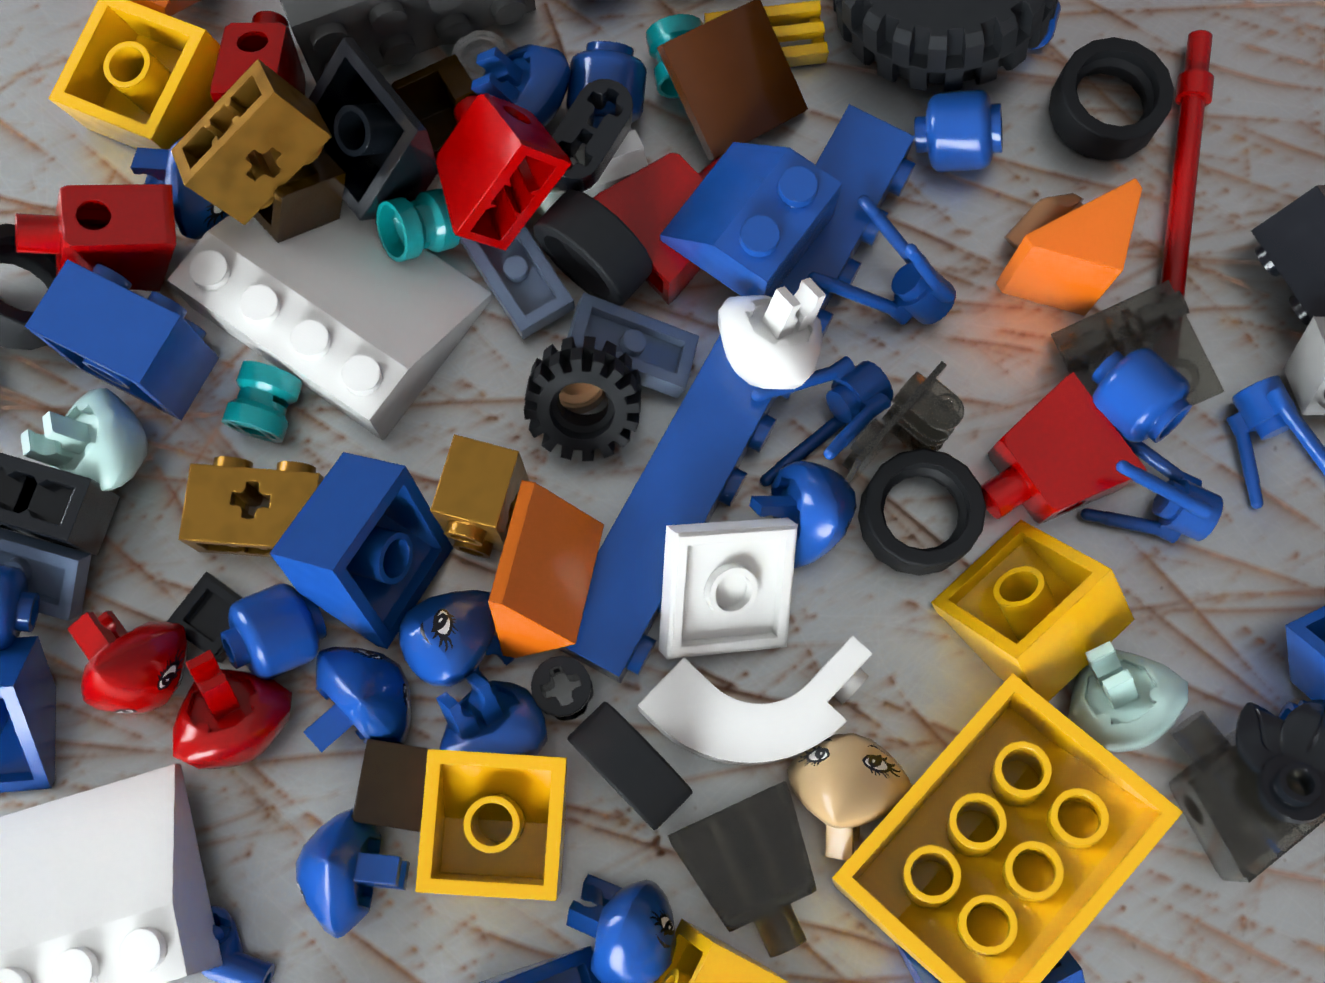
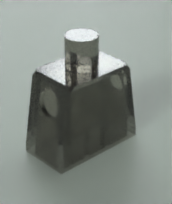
(1224, 805)
(752, 865)

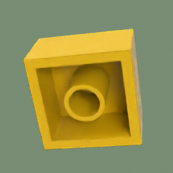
(138, 75)

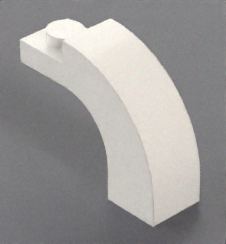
(749, 734)

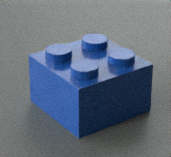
(123, 337)

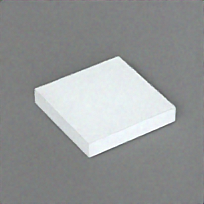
(727, 587)

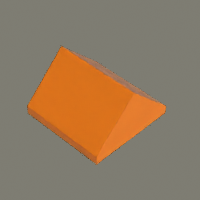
(1075, 255)
(543, 573)

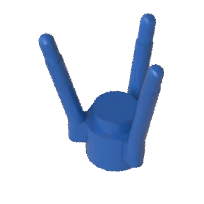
(916, 286)
(854, 400)
(1269, 412)
(1179, 503)

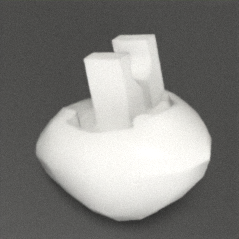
(773, 338)

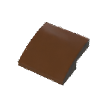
(733, 78)

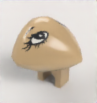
(846, 787)

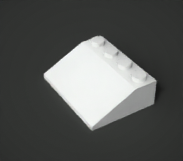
(334, 310)
(106, 887)

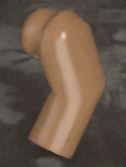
(1041, 214)

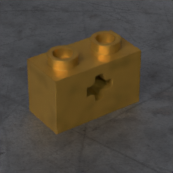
(250, 143)
(478, 494)
(219, 502)

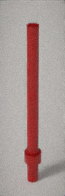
(1192, 94)

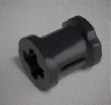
(544, 682)

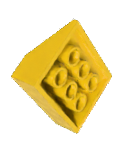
(1006, 844)

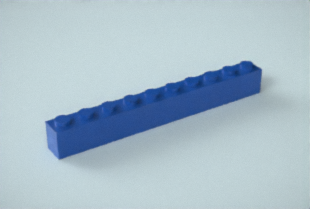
(719, 419)

